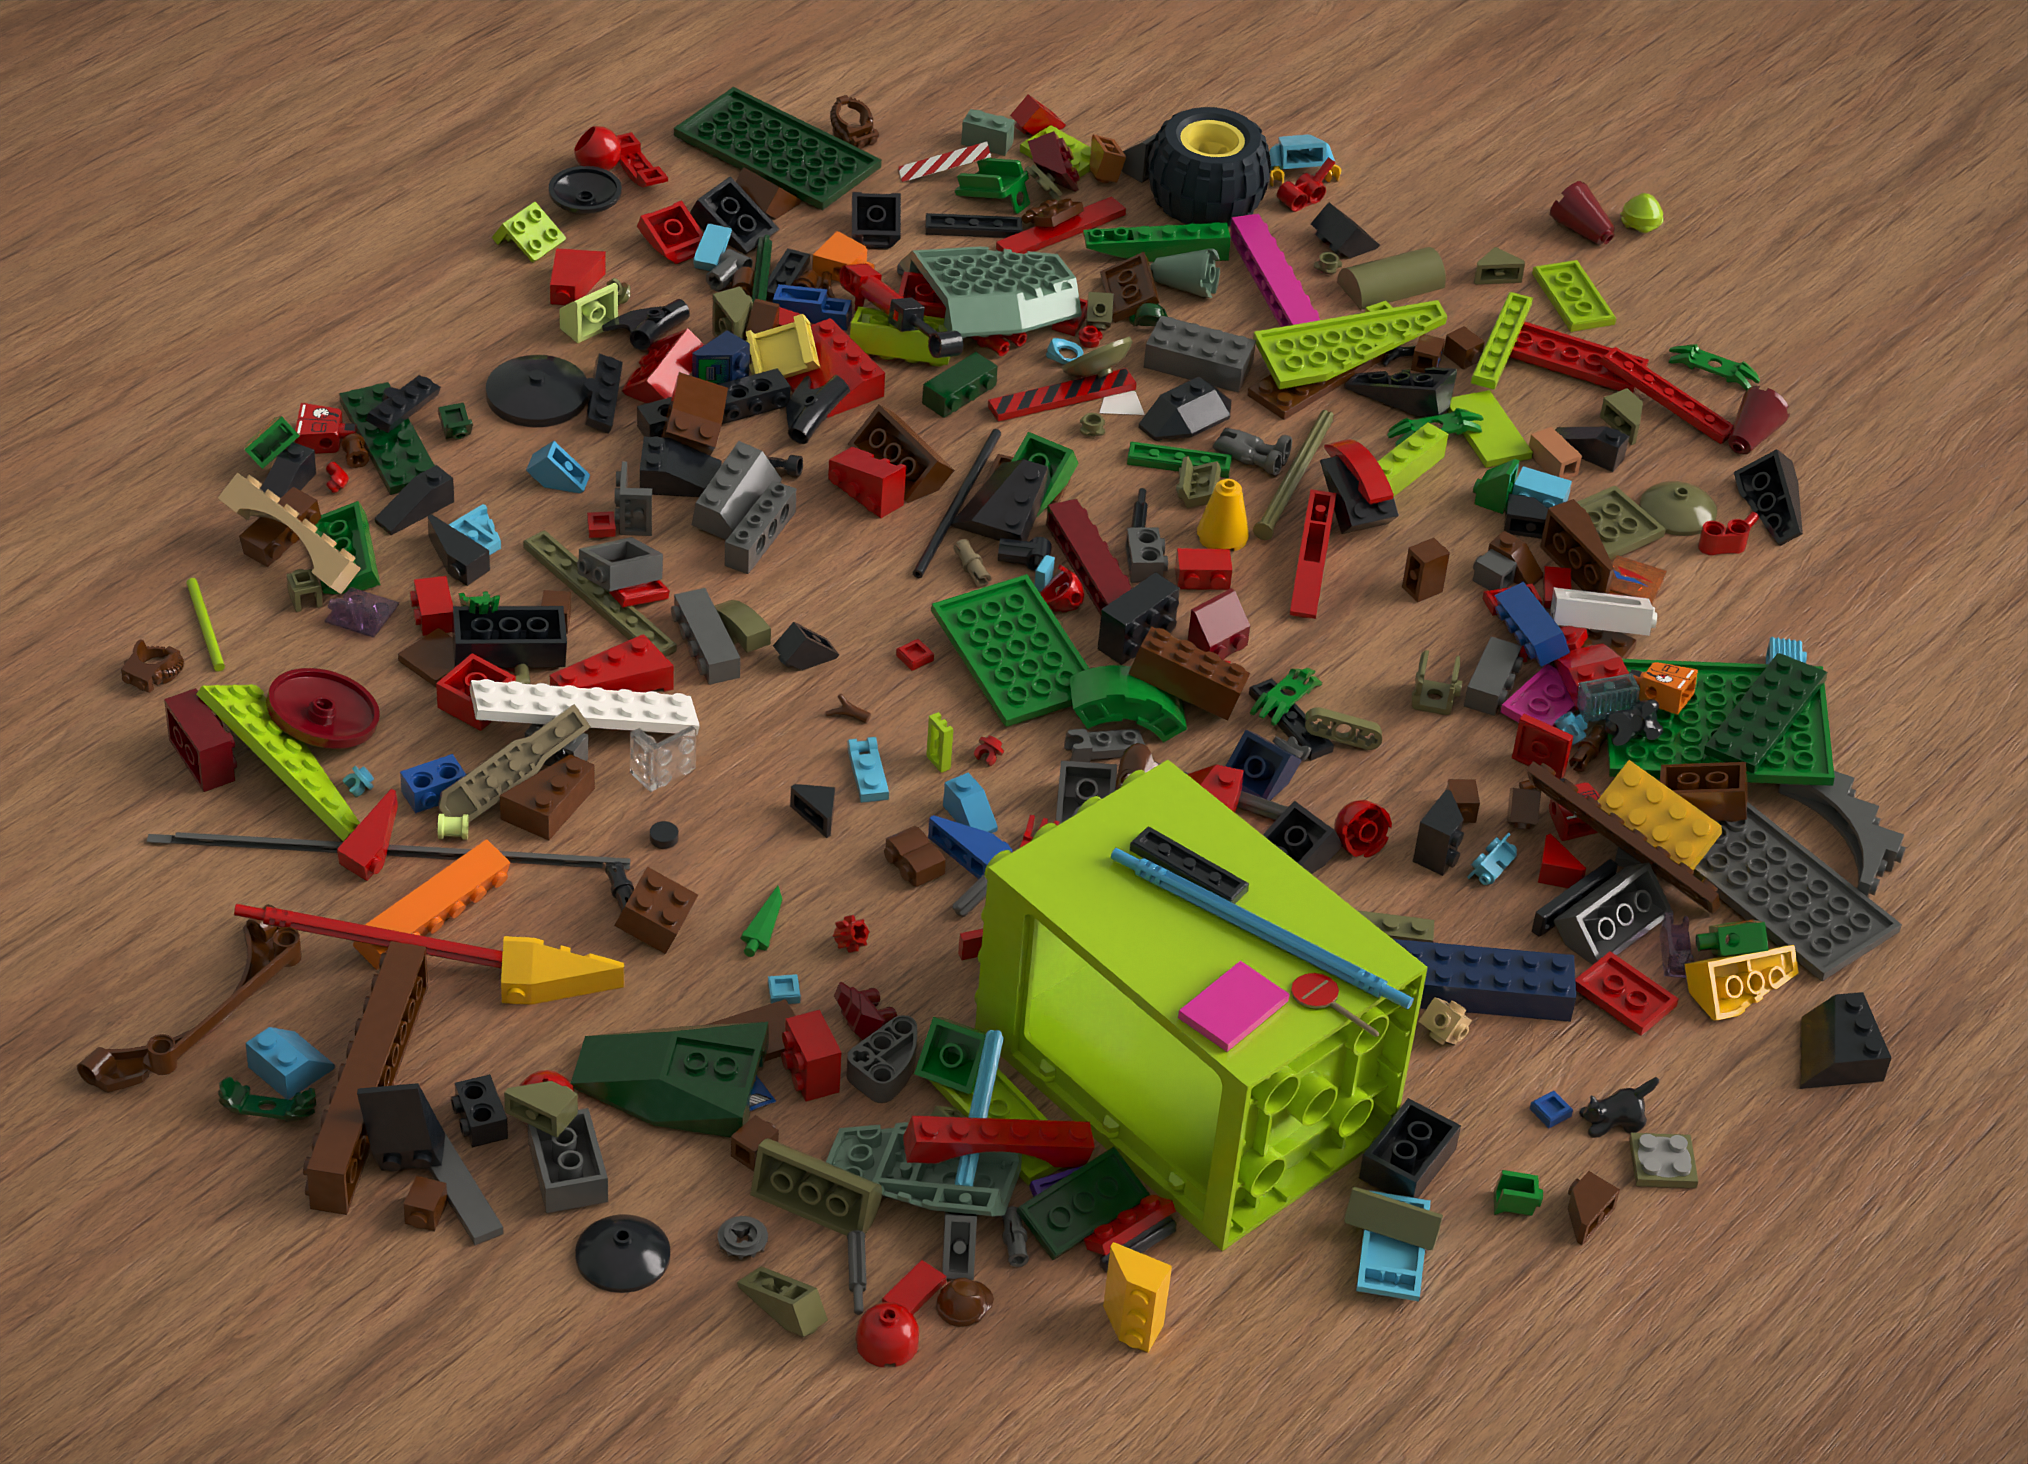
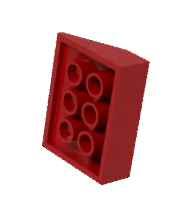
(844, 358)

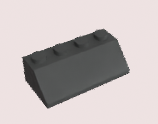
(733, 490)
(1614, 913)

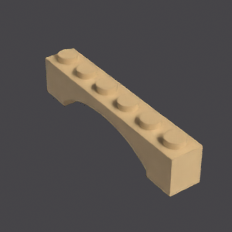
(329, 564)

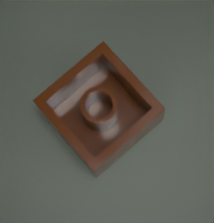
(656, 910)

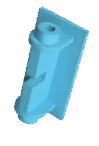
(1486, 865)

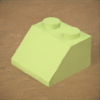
(587, 315)

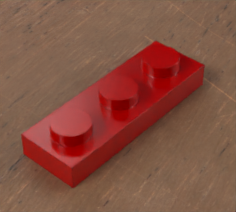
(1129, 1224)

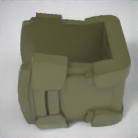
(1424, 687)

